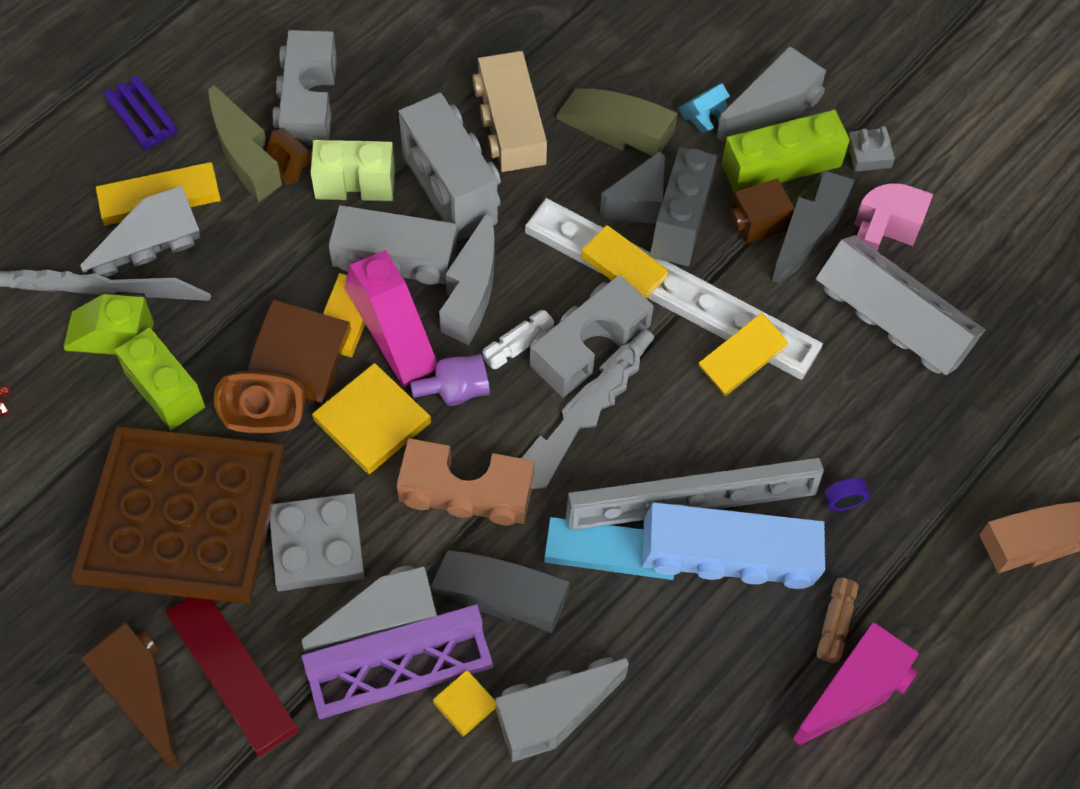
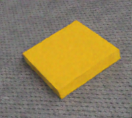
(371, 418)

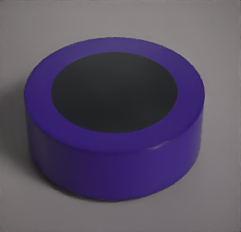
(846, 494)

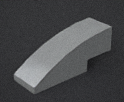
(469, 284)

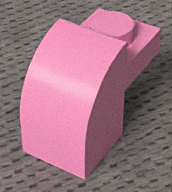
(892, 212)

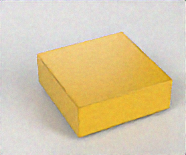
(465, 703)

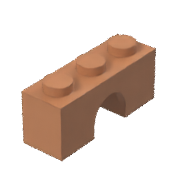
(498, 495)

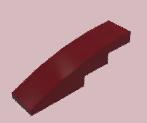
(232, 673)

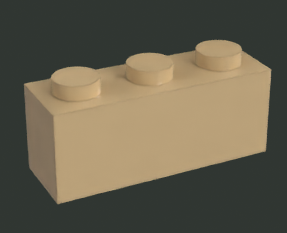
(510, 111)

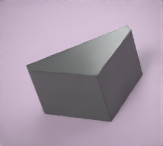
(637, 194)

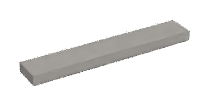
(707, 490)

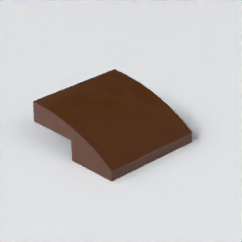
(302, 347)

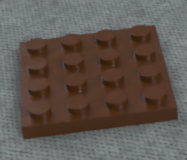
(180, 515)

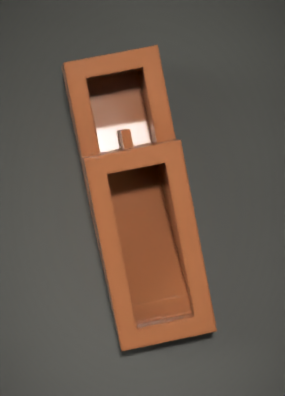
(1033, 536)

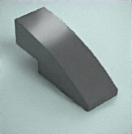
(812, 224)
(502, 589)

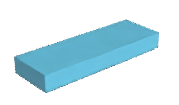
(598, 548)

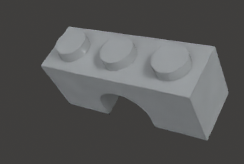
(306, 63)
(612, 312)

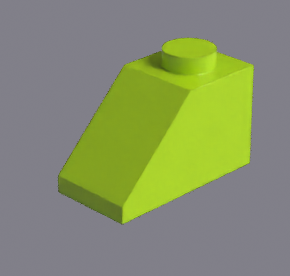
(107, 323)

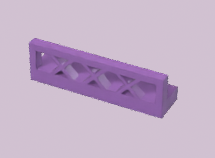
(391, 646)

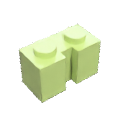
(353, 167)

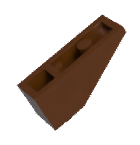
(135, 681)

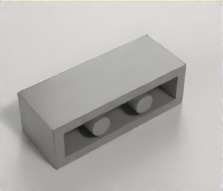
(417, 246)

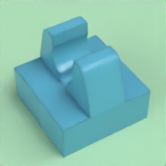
(700, 107)

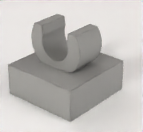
(870, 149)

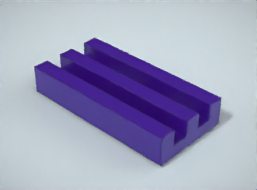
(126, 92)

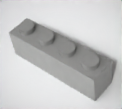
(899, 305)

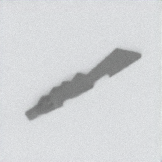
(96, 284)
(586, 406)

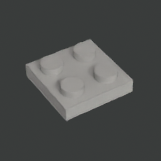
(316, 542)

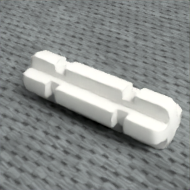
(517, 339)

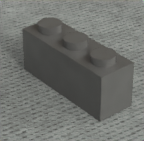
(683, 206)

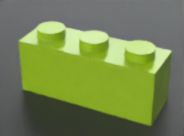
(785, 150)

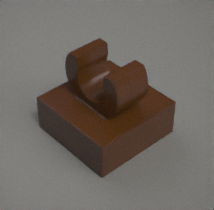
(289, 155)

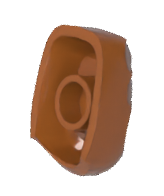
(259, 401)

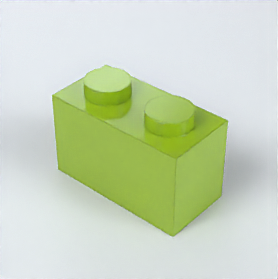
(160, 378)

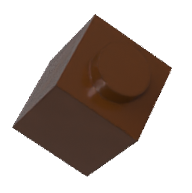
(761, 211)

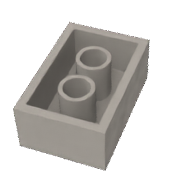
(449, 164)

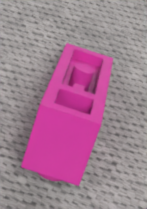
(391, 316)
(864, 682)

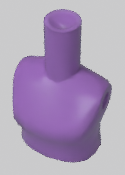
(455, 380)

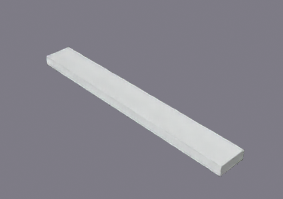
(679, 291)

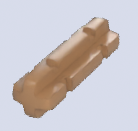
(837, 620)

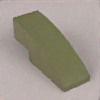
(619, 119)
(244, 146)

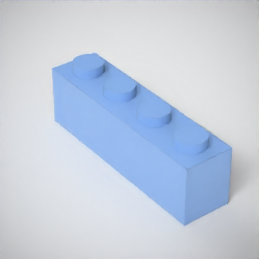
(733, 545)

